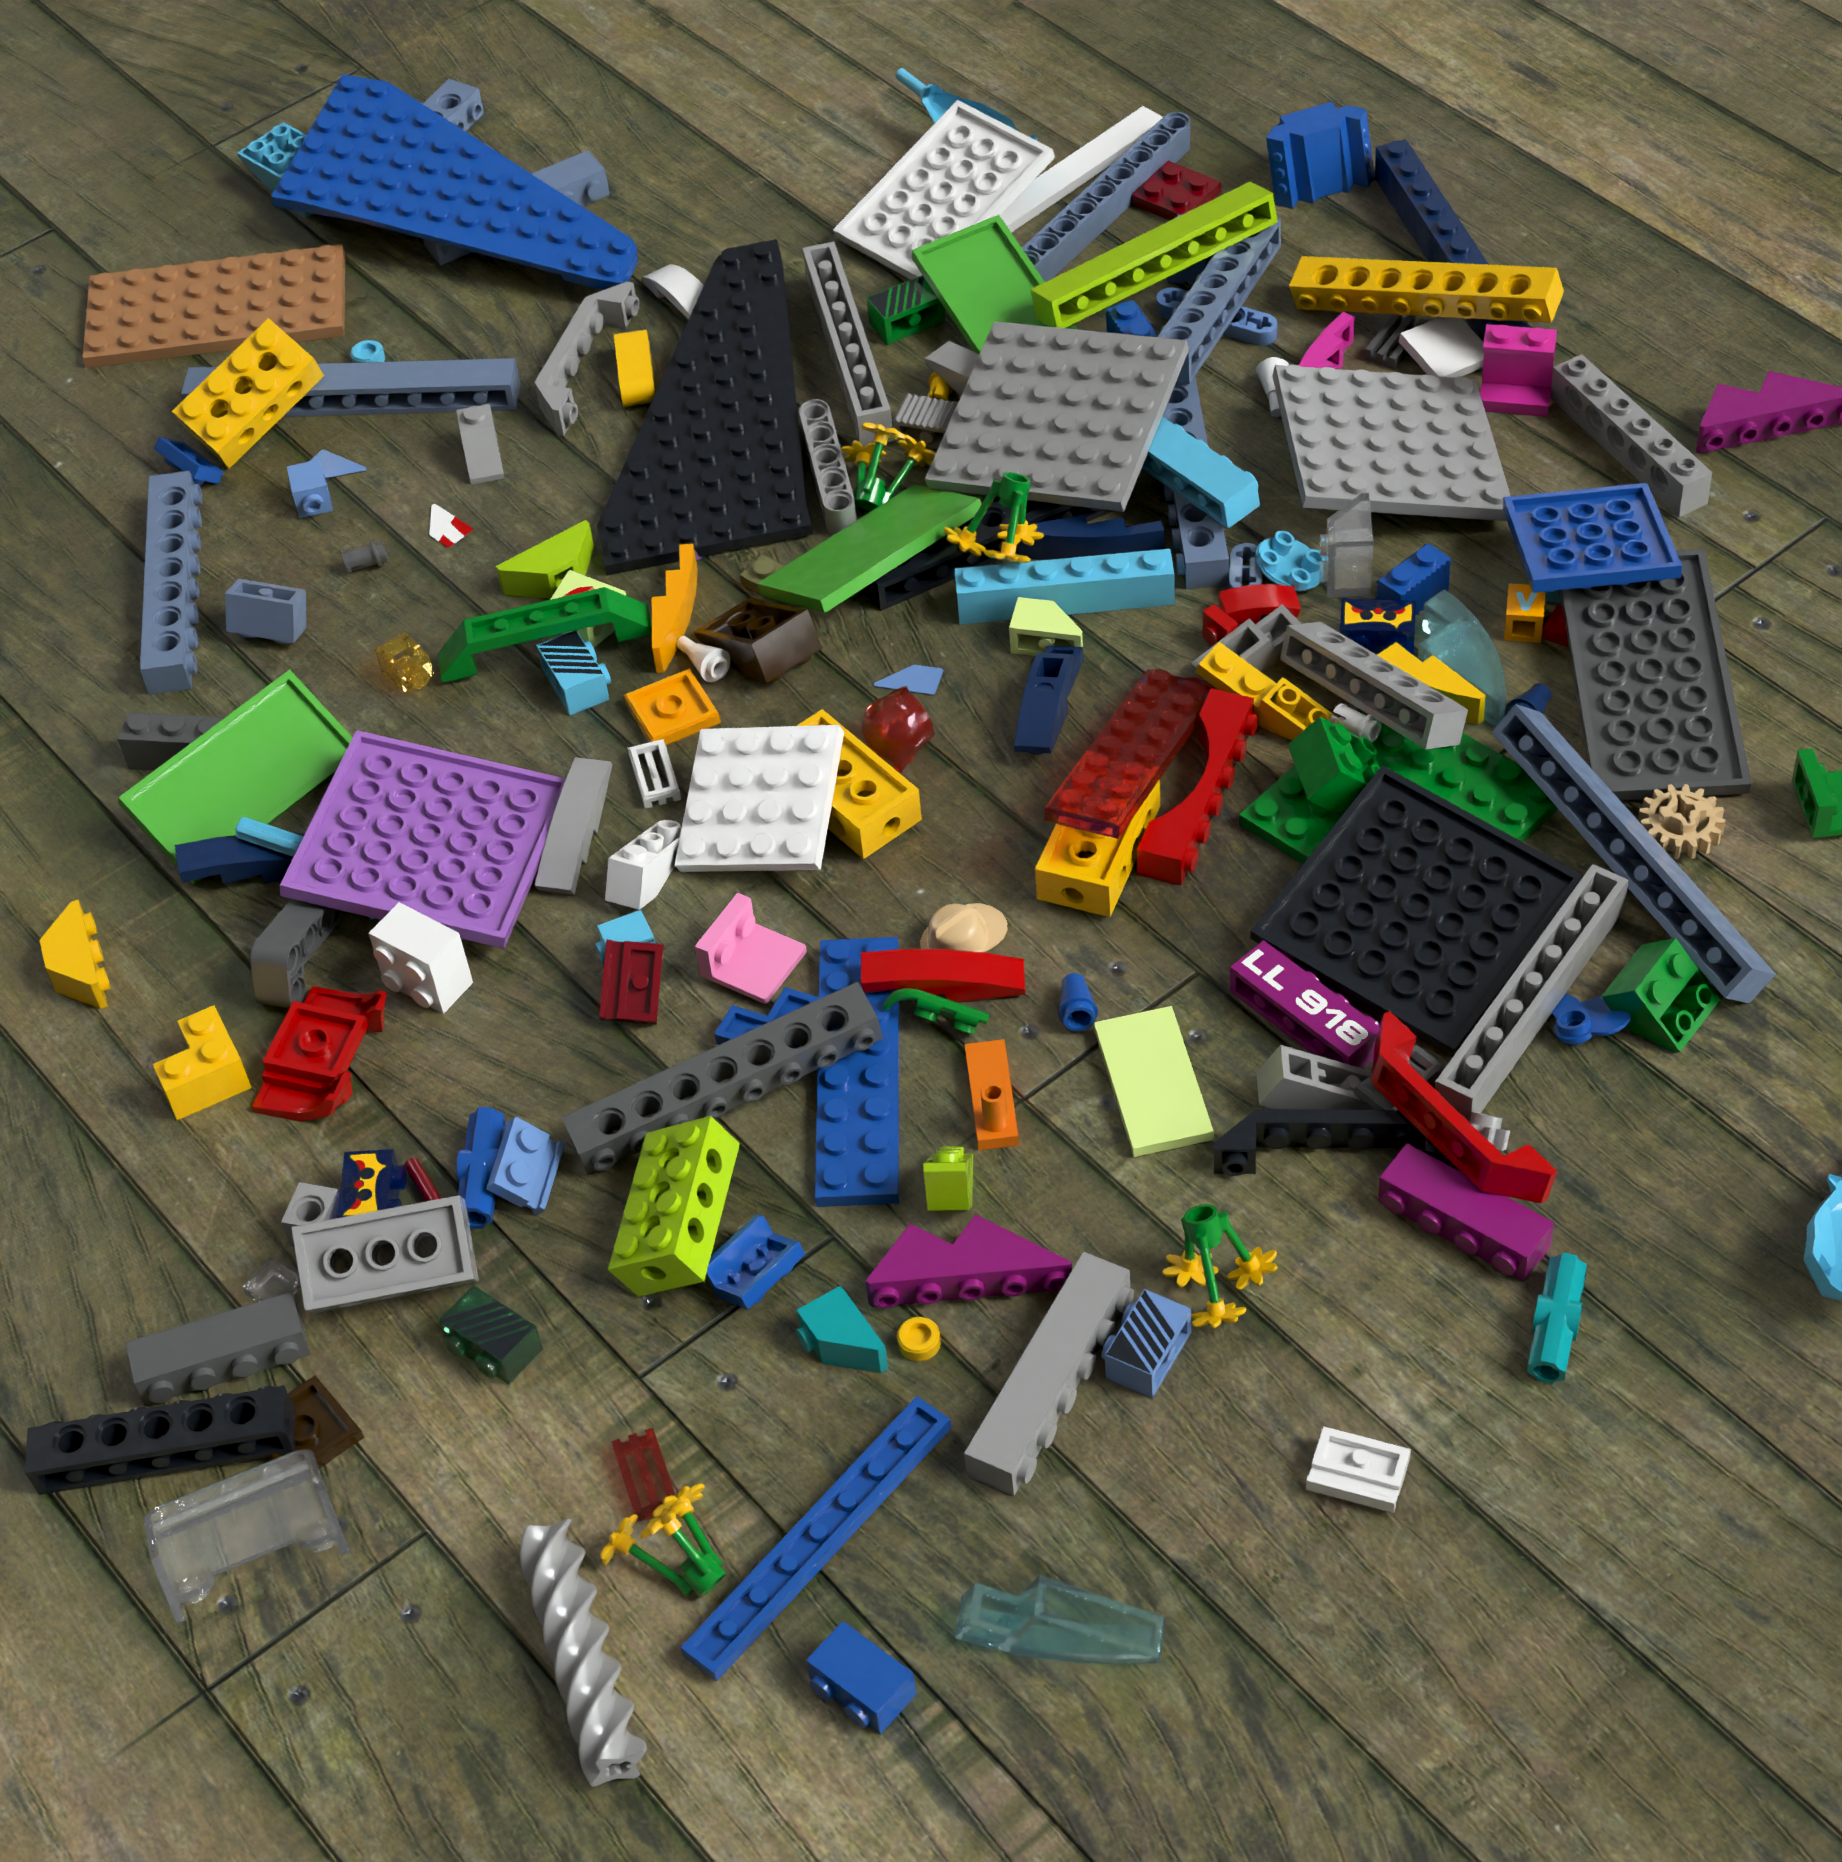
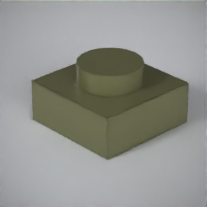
(757, 572)

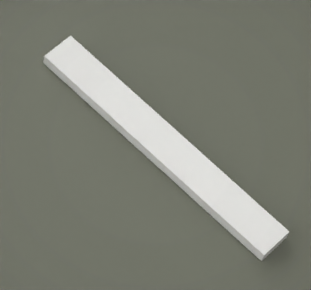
(1078, 167)

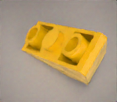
(74, 958)

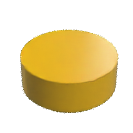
(918, 1339)

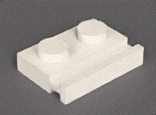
(1358, 1469)

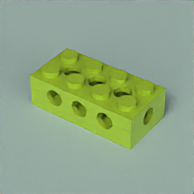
(674, 1207)

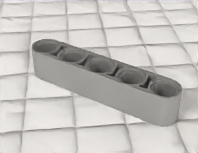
(827, 465)

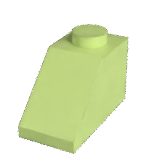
(1040, 624)

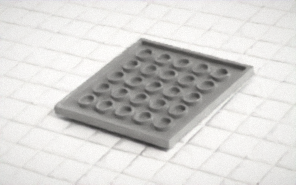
(1061, 411)
(1394, 435)

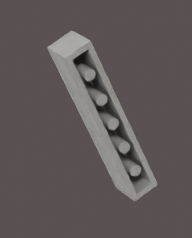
(1048, 1375)

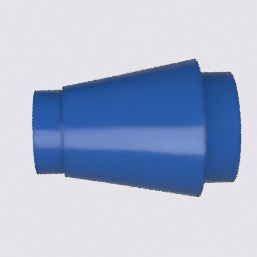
(1076, 1004)

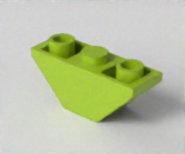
(543, 567)
(949, 1179)

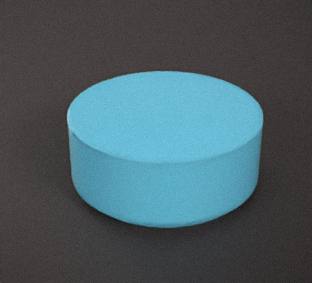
(367, 352)

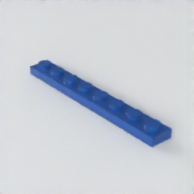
(815, 1539)

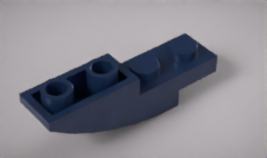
(1045, 698)

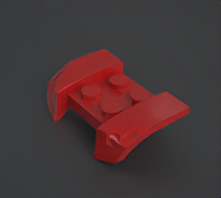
(313, 1051)

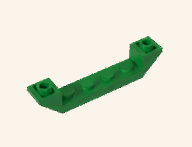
(540, 620)

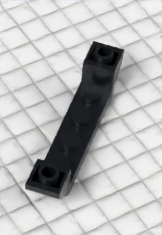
(1318, 1130)

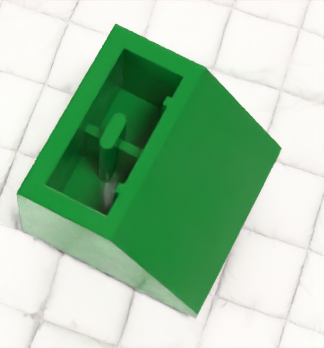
(1333, 764)
(1662, 994)

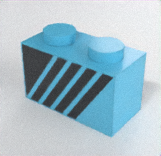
(574, 672)

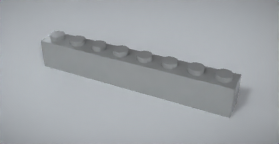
(846, 340)
(1533, 992)

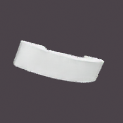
(676, 285)

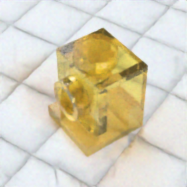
(409, 670)

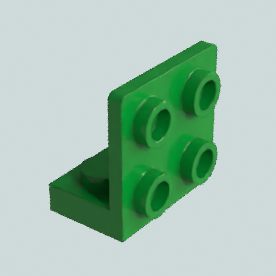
(1818, 794)

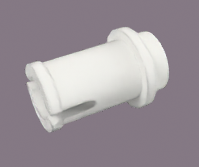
(1357, 722)

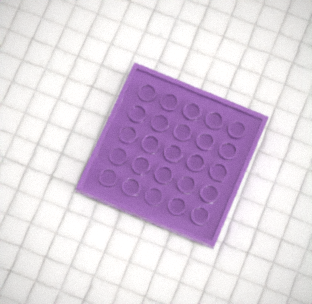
(426, 832)

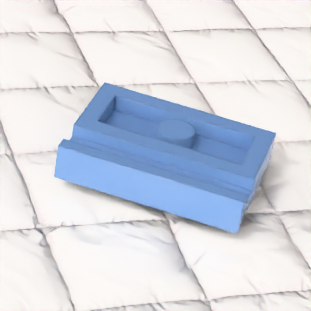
(525, 1166)

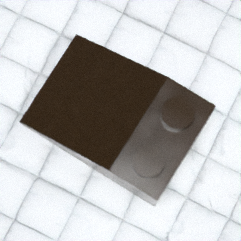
(763, 638)

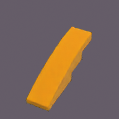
(673, 612)

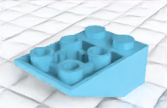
(272, 155)

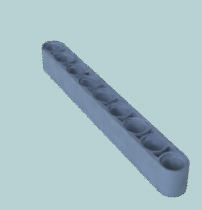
(1107, 196)

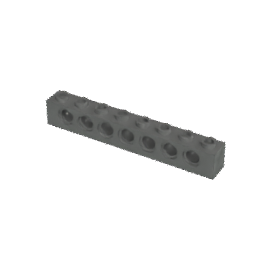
(730, 1060)

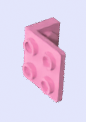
(746, 954)

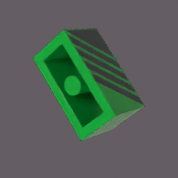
(904, 310)

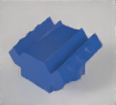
(1319, 153)

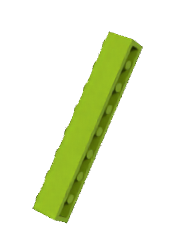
(1154, 256)

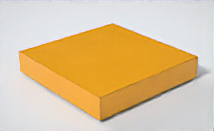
(672, 708)

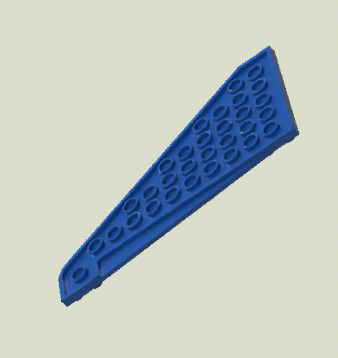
(413, 172)

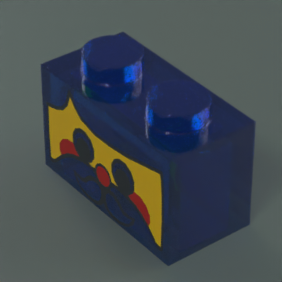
(1379, 623)
(370, 1182)

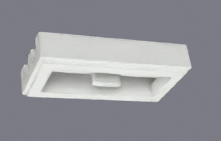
(659, 793)

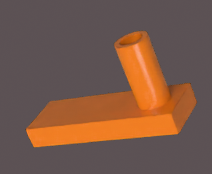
(991, 1095)

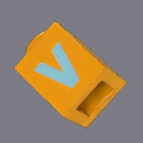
(1524, 614)

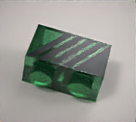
(490, 1335)

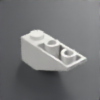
(643, 865)

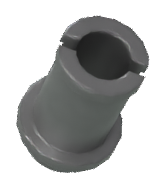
(365, 556)

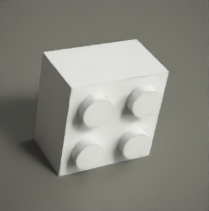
(420, 958)

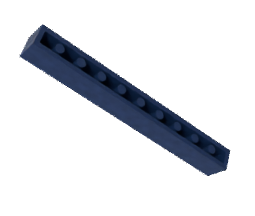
(1428, 215)

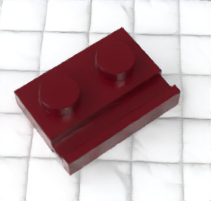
(631, 982)

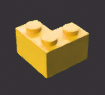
(204, 1071)

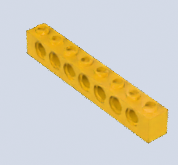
(1427, 288)

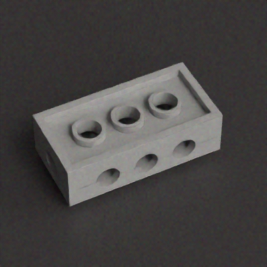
(364, 1234)

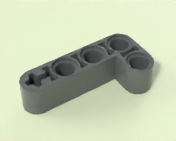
(285, 948)

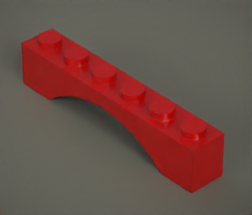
(1173, 839)

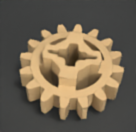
(1683, 820)

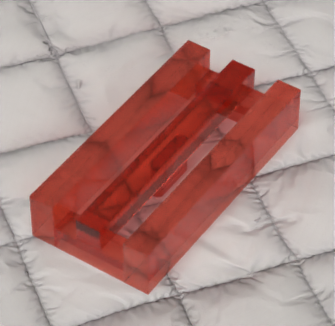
(635, 1445)

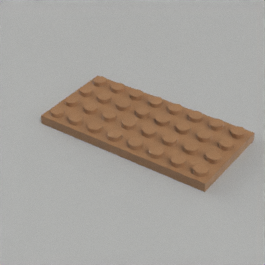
(213, 305)

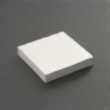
(1444, 347)

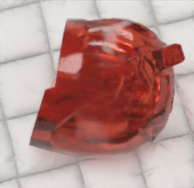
(897, 727)

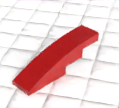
(943, 971)

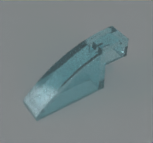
(1465, 648)
(1060, 1624)

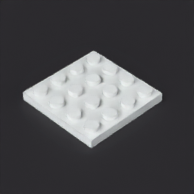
(760, 799)

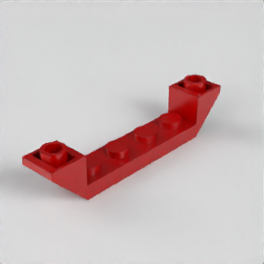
(1516, 1175)

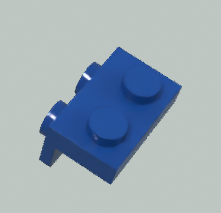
(751, 1263)

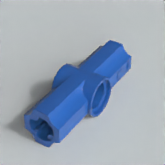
(476, 1164)

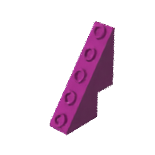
(1779, 409)
(977, 1265)

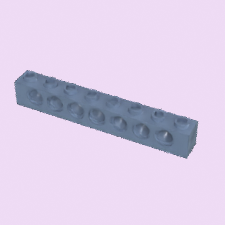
(1219, 296)
(1197, 535)
(171, 583)

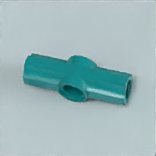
(1557, 1318)

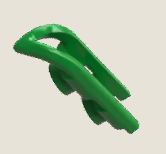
(931, 1005)

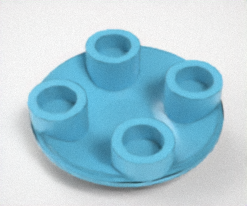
(1289, 561)

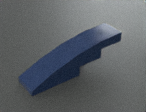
(1076, 538)
(231, 859)

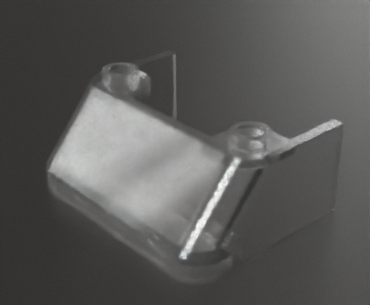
(239, 1523)

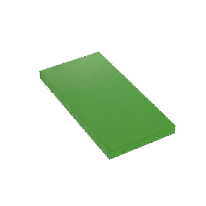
(981, 278)
(869, 548)
(244, 766)

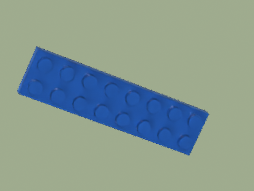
(858, 1094)

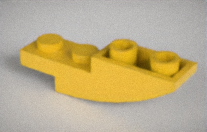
(1279, 705)

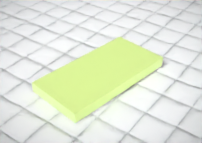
(1153, 1081)

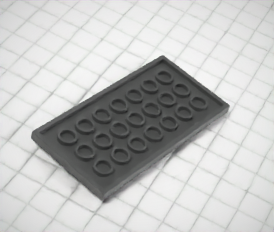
(1655, 685)

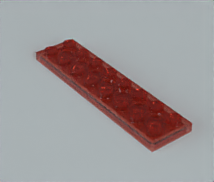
(1129, 754)

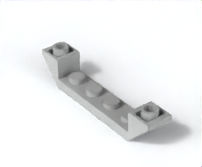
(608, 307)

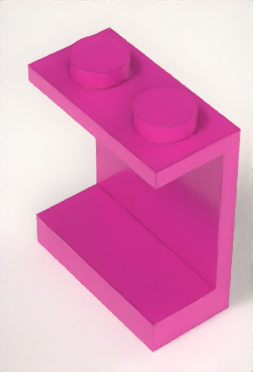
(1517, 369)

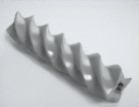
(574, 1645)

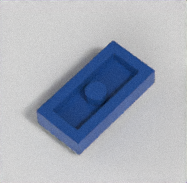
(183, 457)

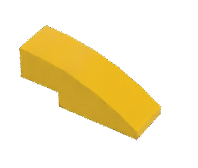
(1441, 678)

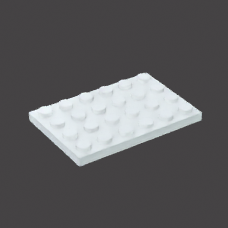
(946, 182)

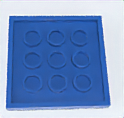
(1591, 537)

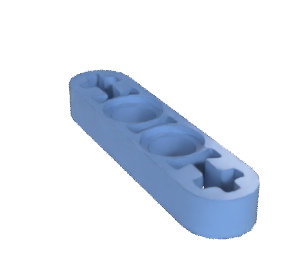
(1253, 325)

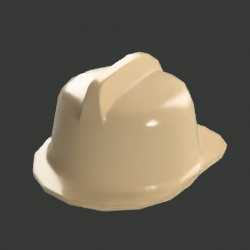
(965, 928)

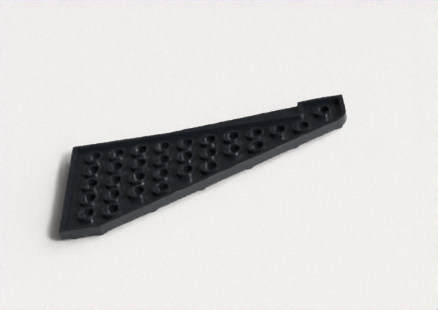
(722, 432)

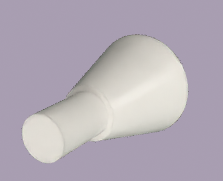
(1264, 372)
(709, 661)

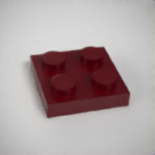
(1175, 191)

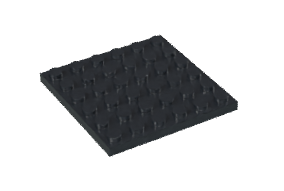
(1416, 908)

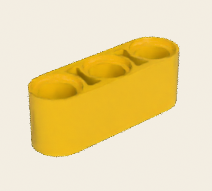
(634, 368)

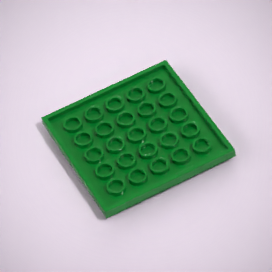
(1462, 774)

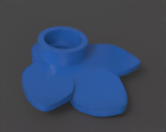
(1582, 1020)

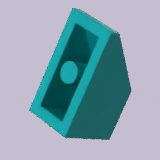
(840, 1333)

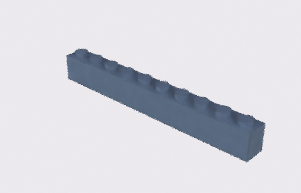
(401, 387)
(1634, 855)

